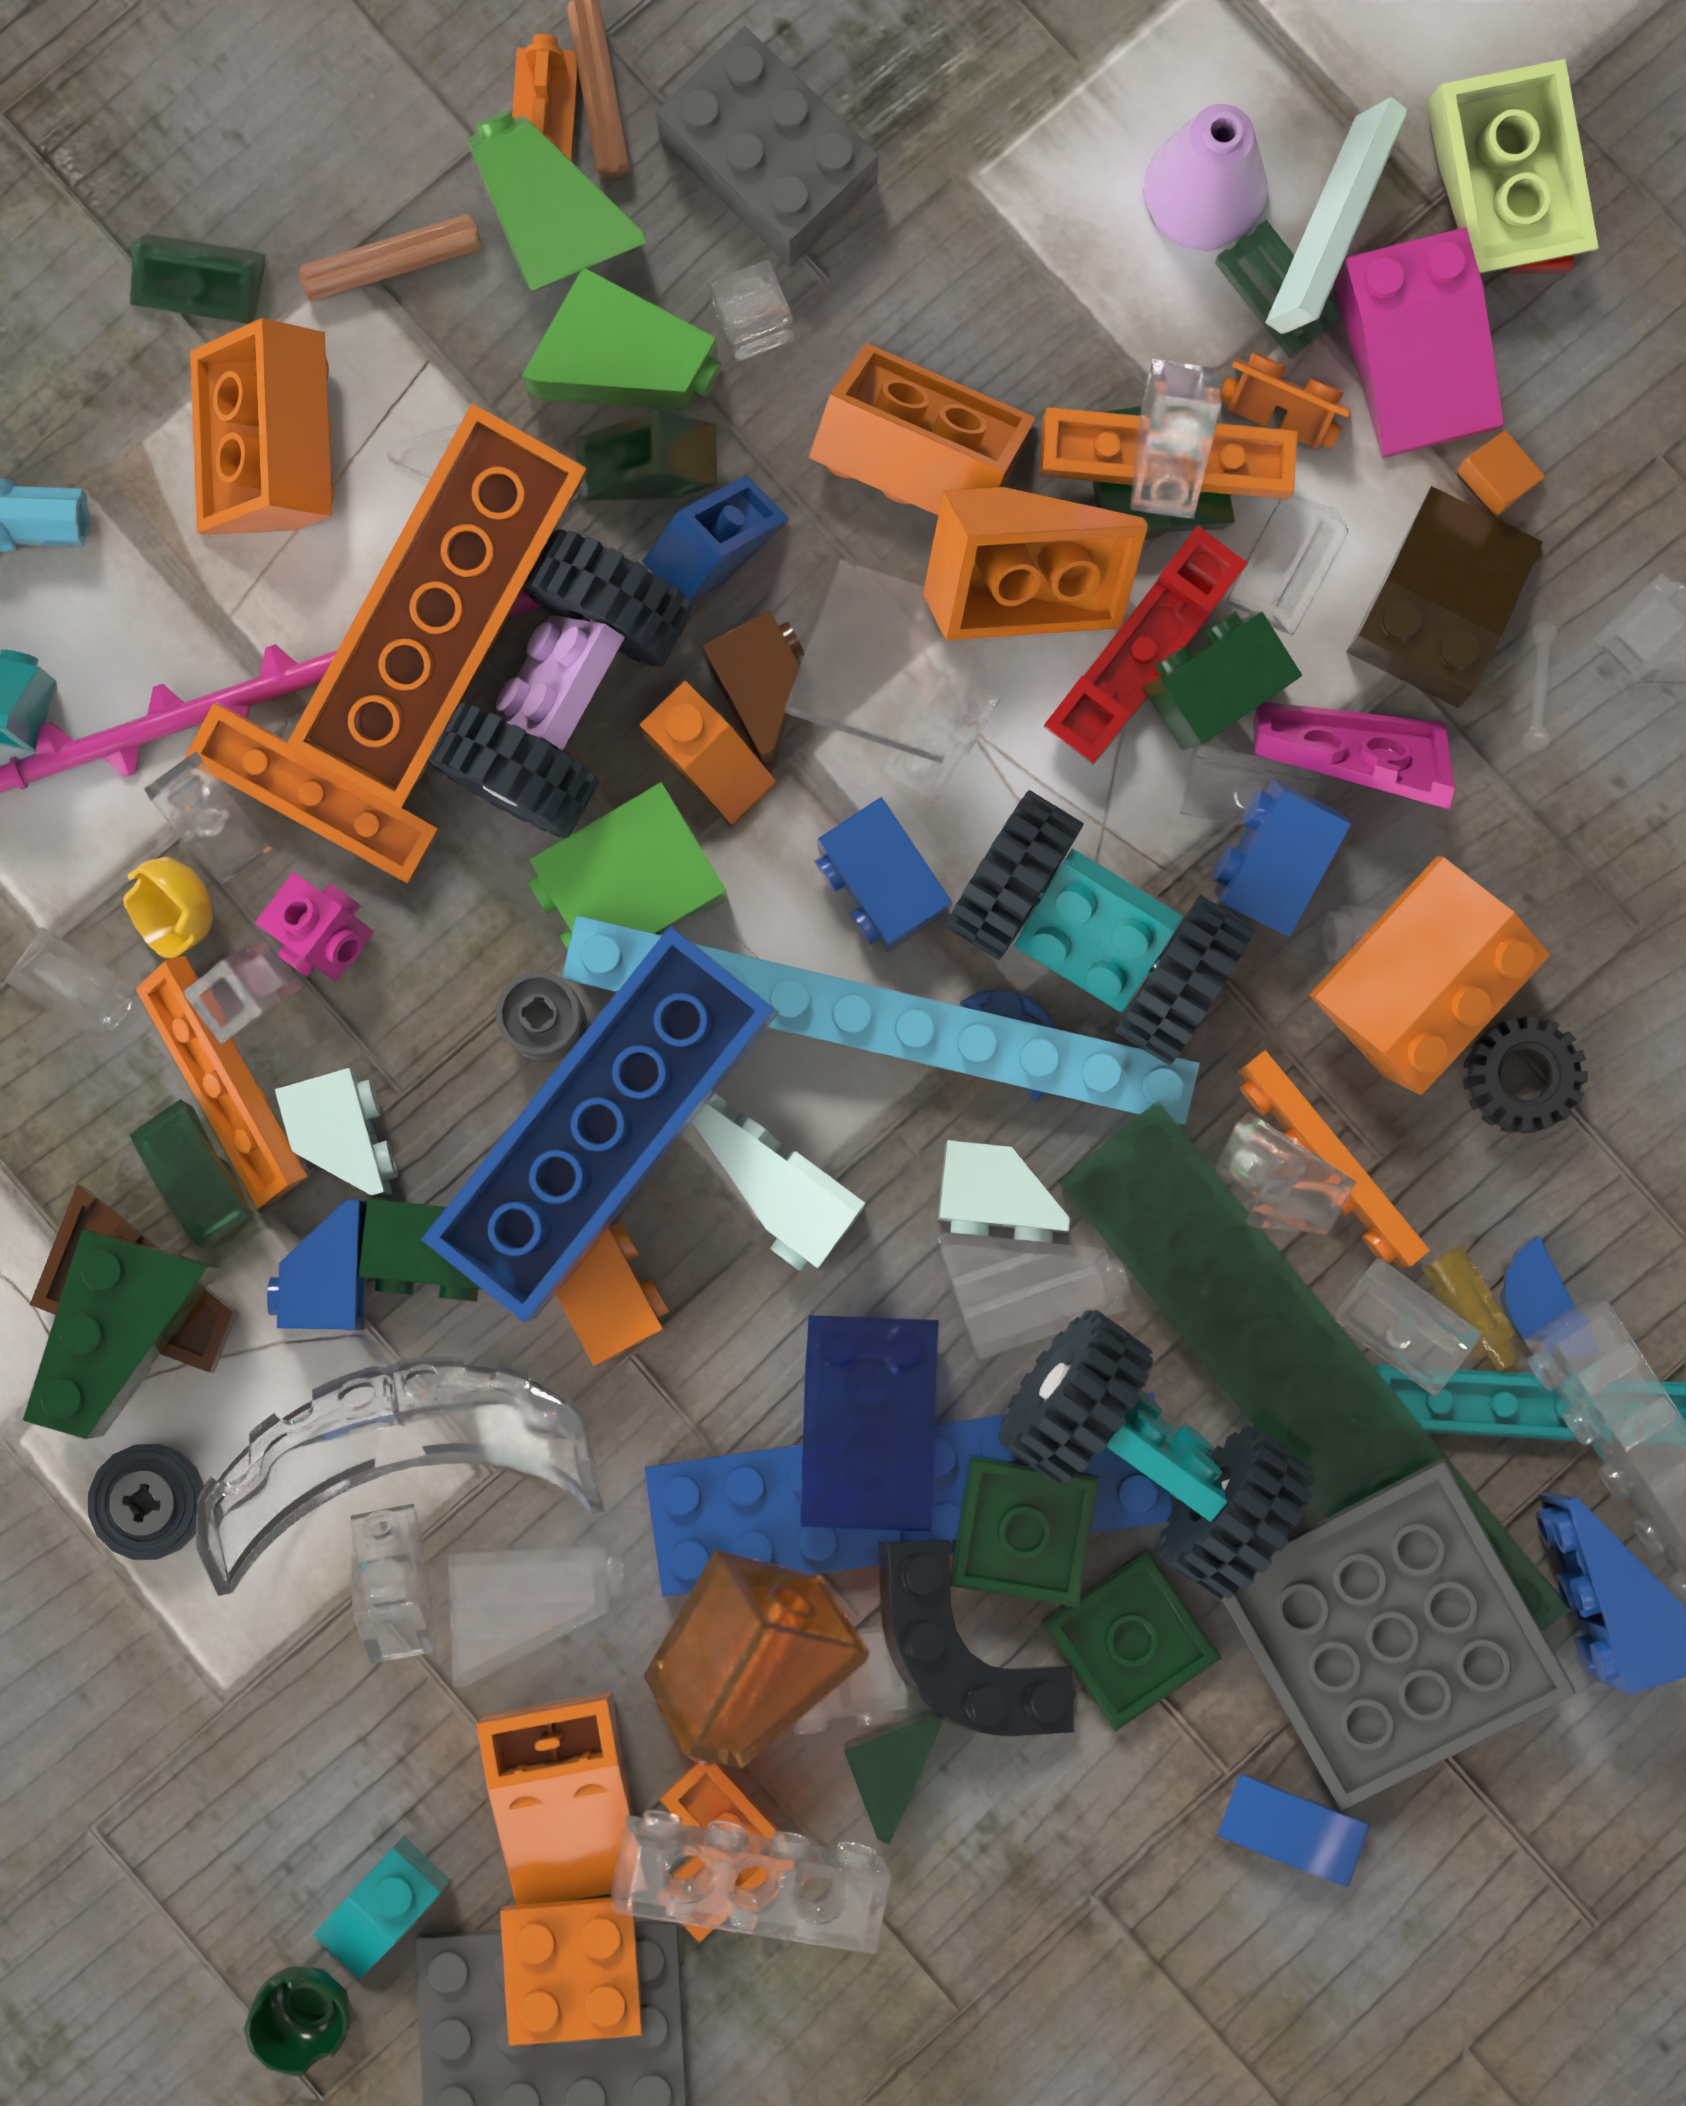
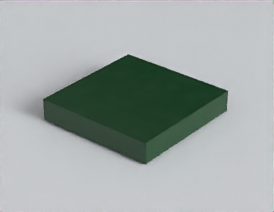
(1023, 1532)
(1131, 1639)

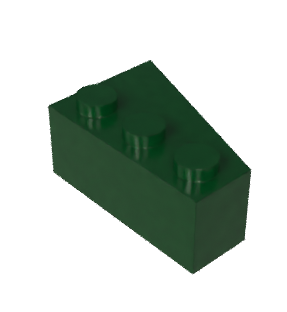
(109, 1329)

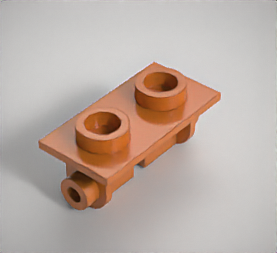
(547, 89)
(1308, 406)

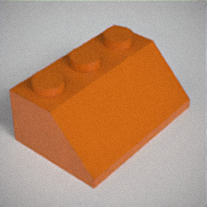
(261, 430)
(916, 432)
(1429, 975)

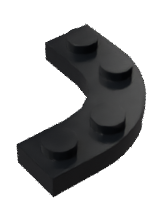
(940, 1667)

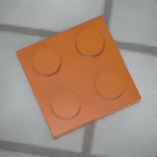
(570, 1972)

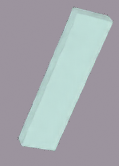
(1337, 216)

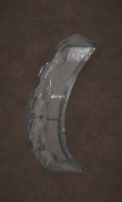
(382, 1425)

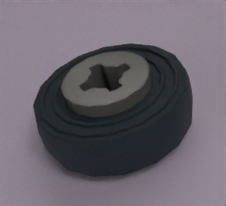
(167, 1504)

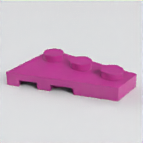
(1363, 748)

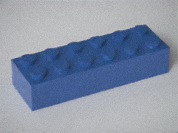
(600, 1125)

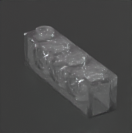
(842, 1919)

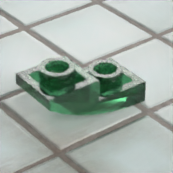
(190, 1175)

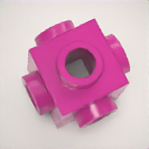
(315, 927)

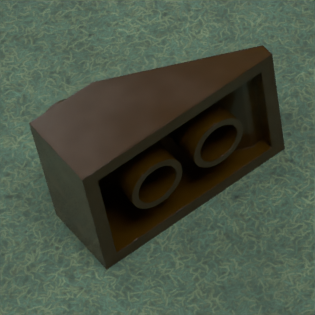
(1446, 598)

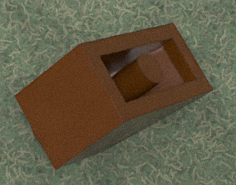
(756, 674)

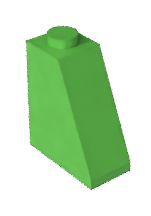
(546, 203)
(620, 352)

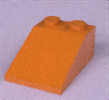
(1029, 564)

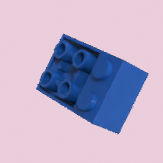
(1625, 1614)

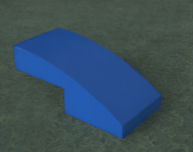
(1294, 1830)

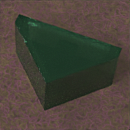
(888, 1767)

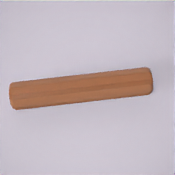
(598, 89)
(390, 257)

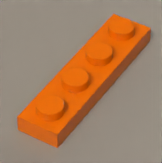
(1104, 450)
(311, 794)
(222, 1086)
(1272, 1091)

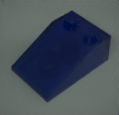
(870, 1423)

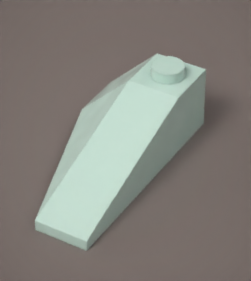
(783, 1188)

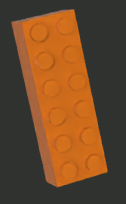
(437, 606)

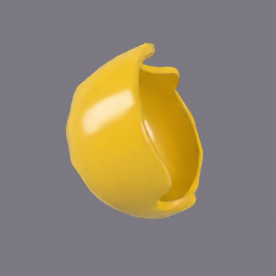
(169, 906)

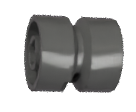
(540, 1016)

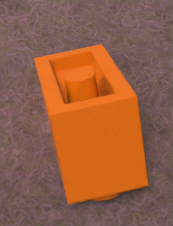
(707, 753)

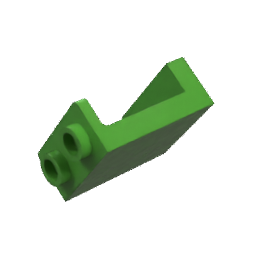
(629, 869)

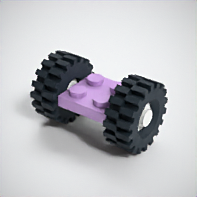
(600, 610)

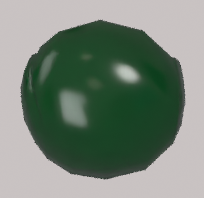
(297, 2019)

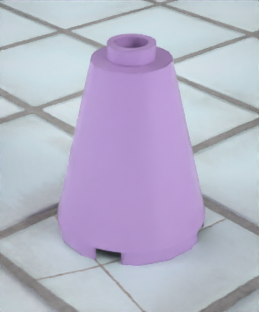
(1207, 180)

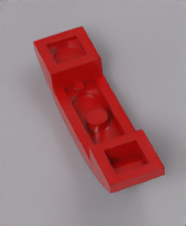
(1159, 625)

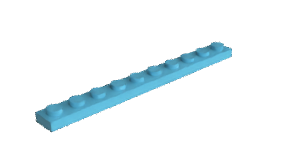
(914, 1027)

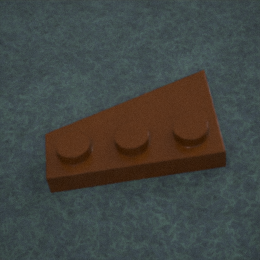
(207, 1323)

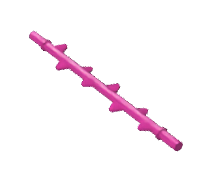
(170, 715)

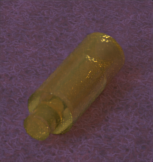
(1468, 1296)

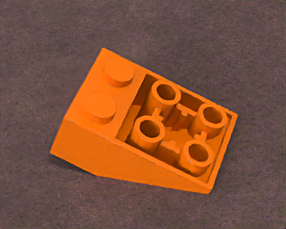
(557, 1795)

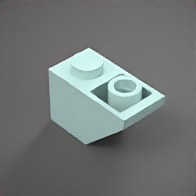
(334, 1129)
(996, 1188)

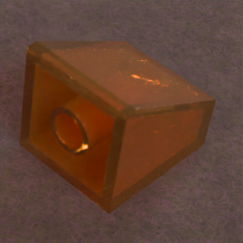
(750, 1658)

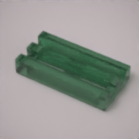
(1253, 297)

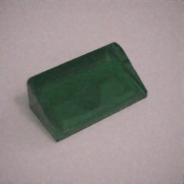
(196, 278)

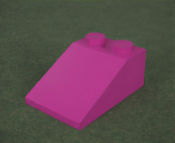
(1421, 341)

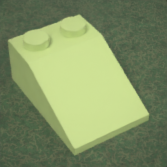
(1514, 165)

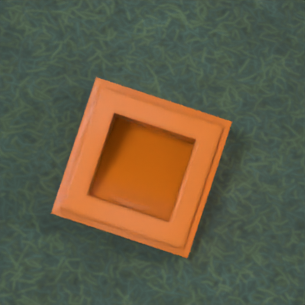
(1500, 473)

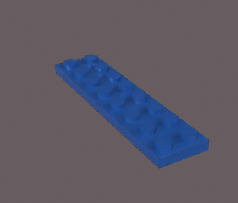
(754, 1506)

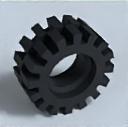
(1561, 1062)

